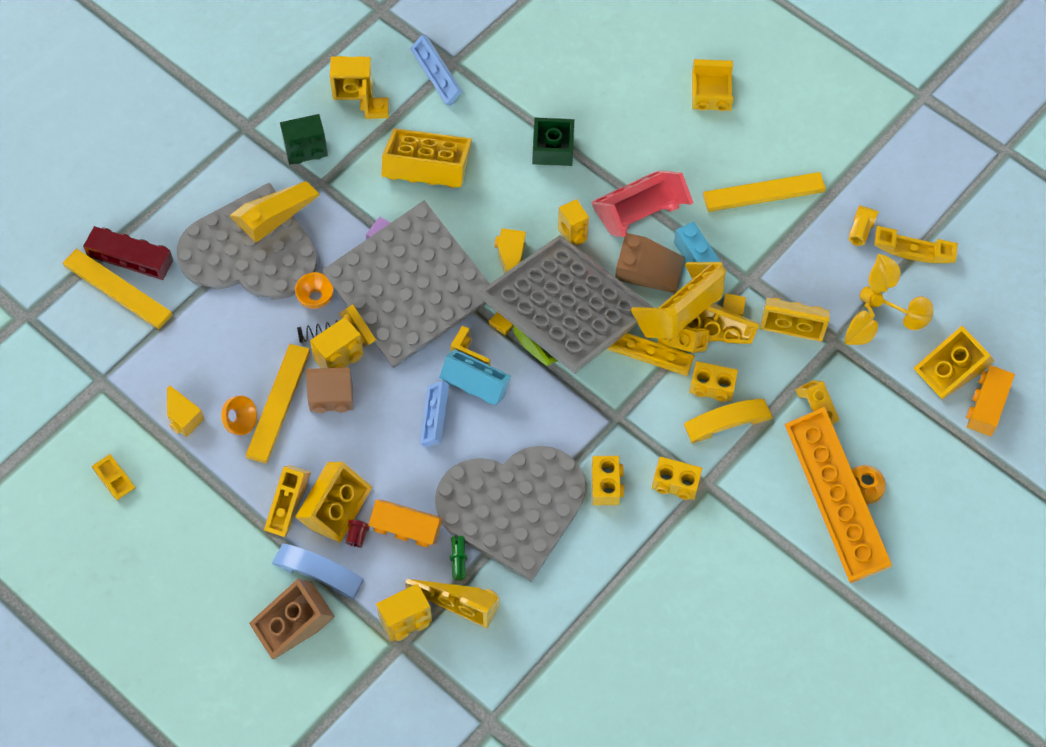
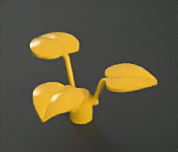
(885, 275)

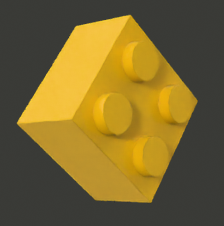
(347, 76)
(337, 345)
(404, 613)

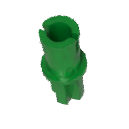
(458, 558)

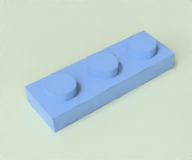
(434, 414)

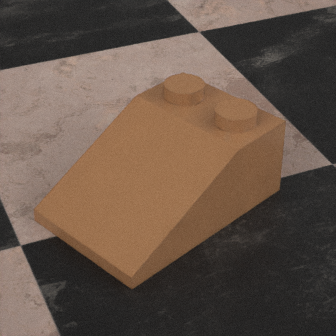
(648, 264)
(291, 618)

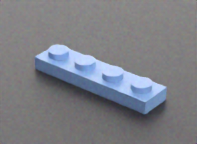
(436, 70)

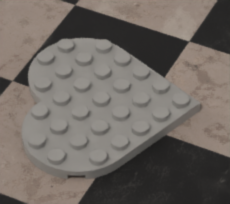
(222, 255)
(513, 508)

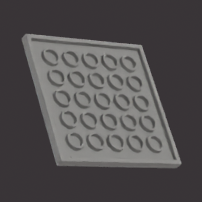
(408, 283)
(565, 303)

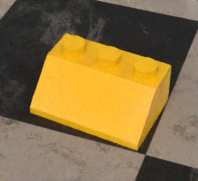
(794, 319)
(334, 501)

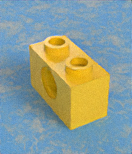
(573, 222)

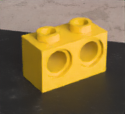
(714, 376)
(677, 472)
(603, 480)

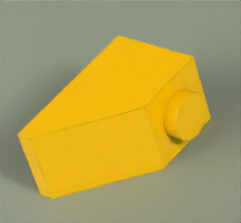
(182, 413)

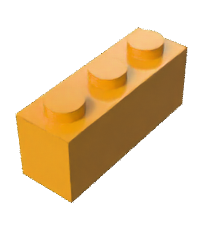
(989, 400)
(405, 522)

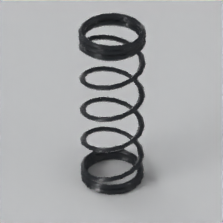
(300, 334)

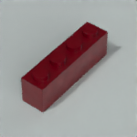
(128, 252)

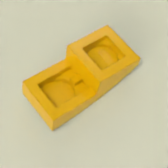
(113, 477)

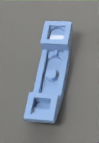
(318, 568)

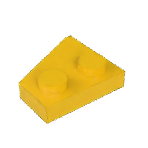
(359, 324)

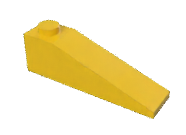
(268, 212)
(725, 325)
(465, 601)

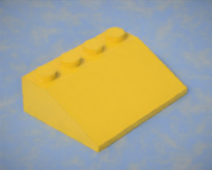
(426, 157)

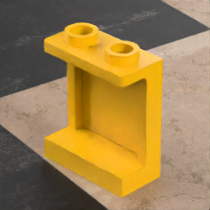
(712, 85)

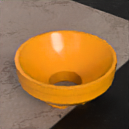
(312, 283)
(245, 415)
(872, 492)

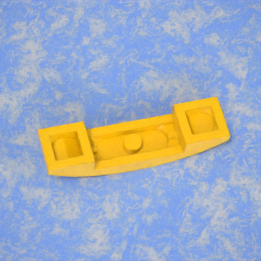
(915, 249)
(727, 417)

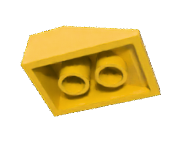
(954, 363)

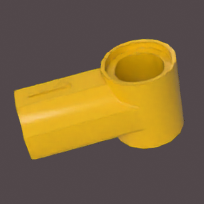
(863, 222)

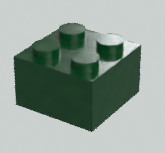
(304, 139)
(553, 141)

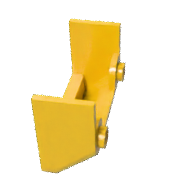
(686, 304)

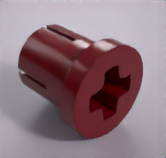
(356, 533)

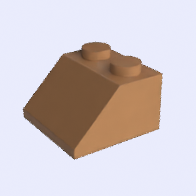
(329, 389)

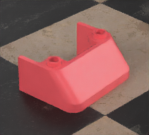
(640, 199)

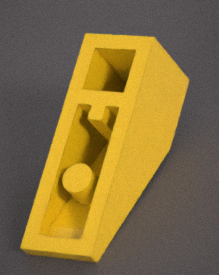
(510, 248)
(287, 499)

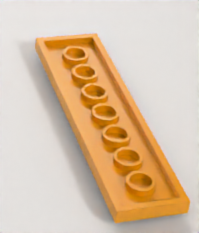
(838, 495)

